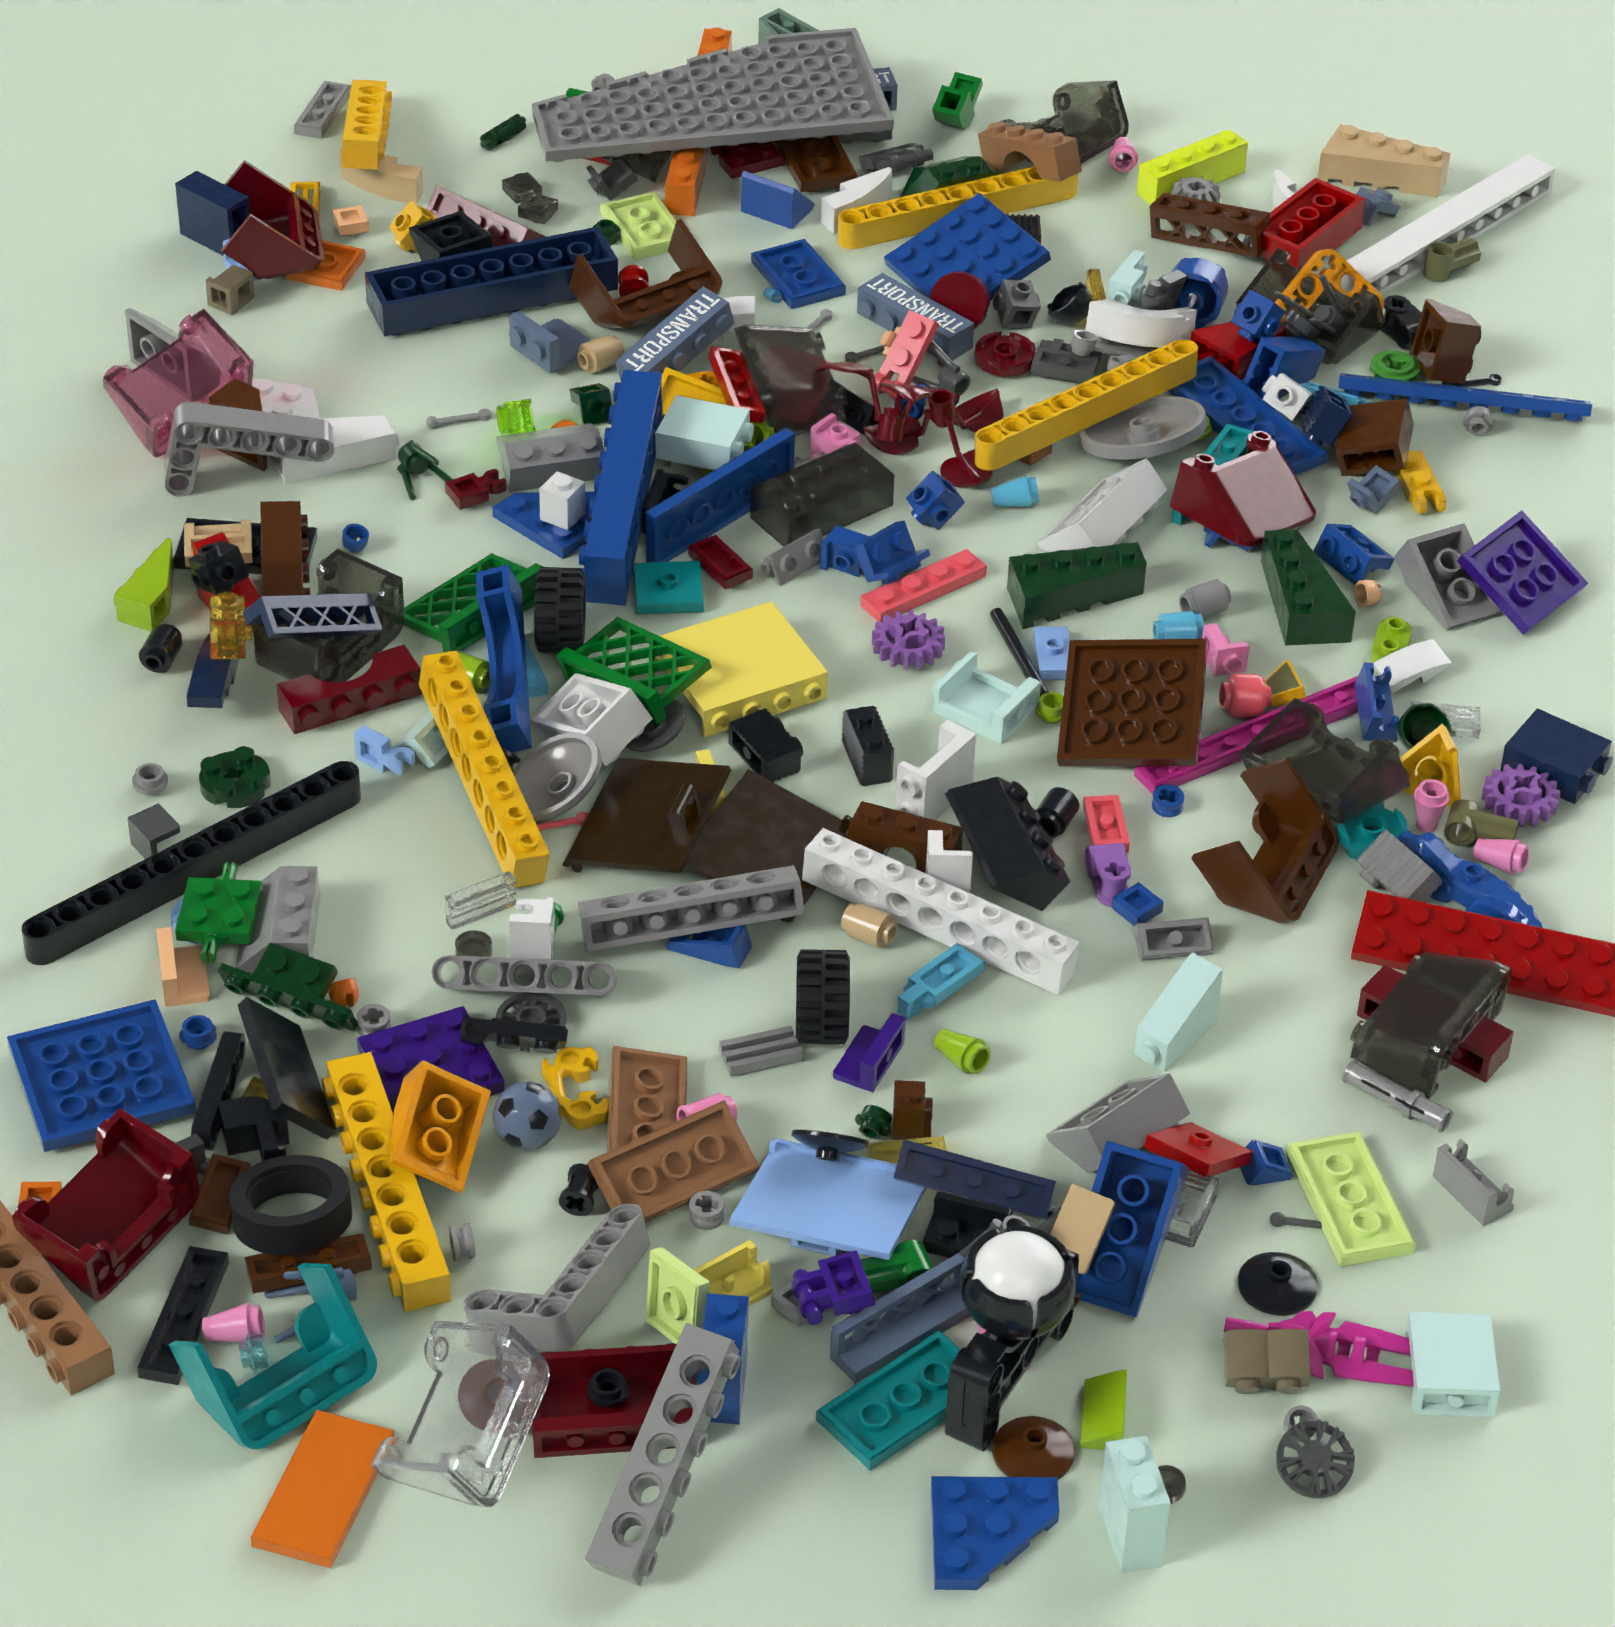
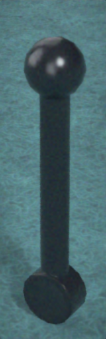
(1494, 379)

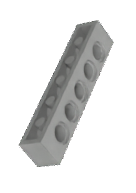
(691, 908)
(694, 1351)

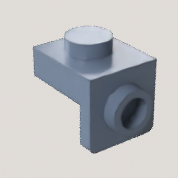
(1376, 202)
(1374, 489)

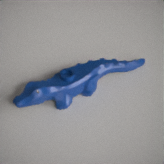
(1469, 882)

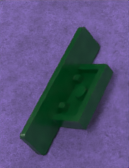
(293, 982)

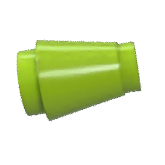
(965, 1051)

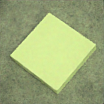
(674, 1294)

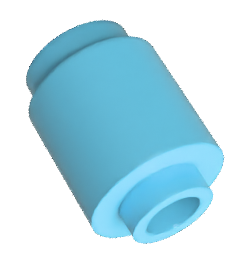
(1178, 626)

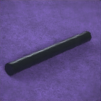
(1016, 647)

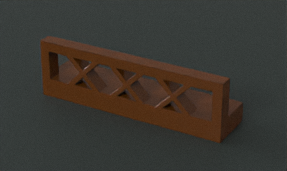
(1211, 215)

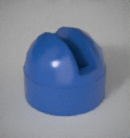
(351, 534)

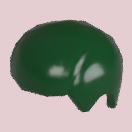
(1419, 722)

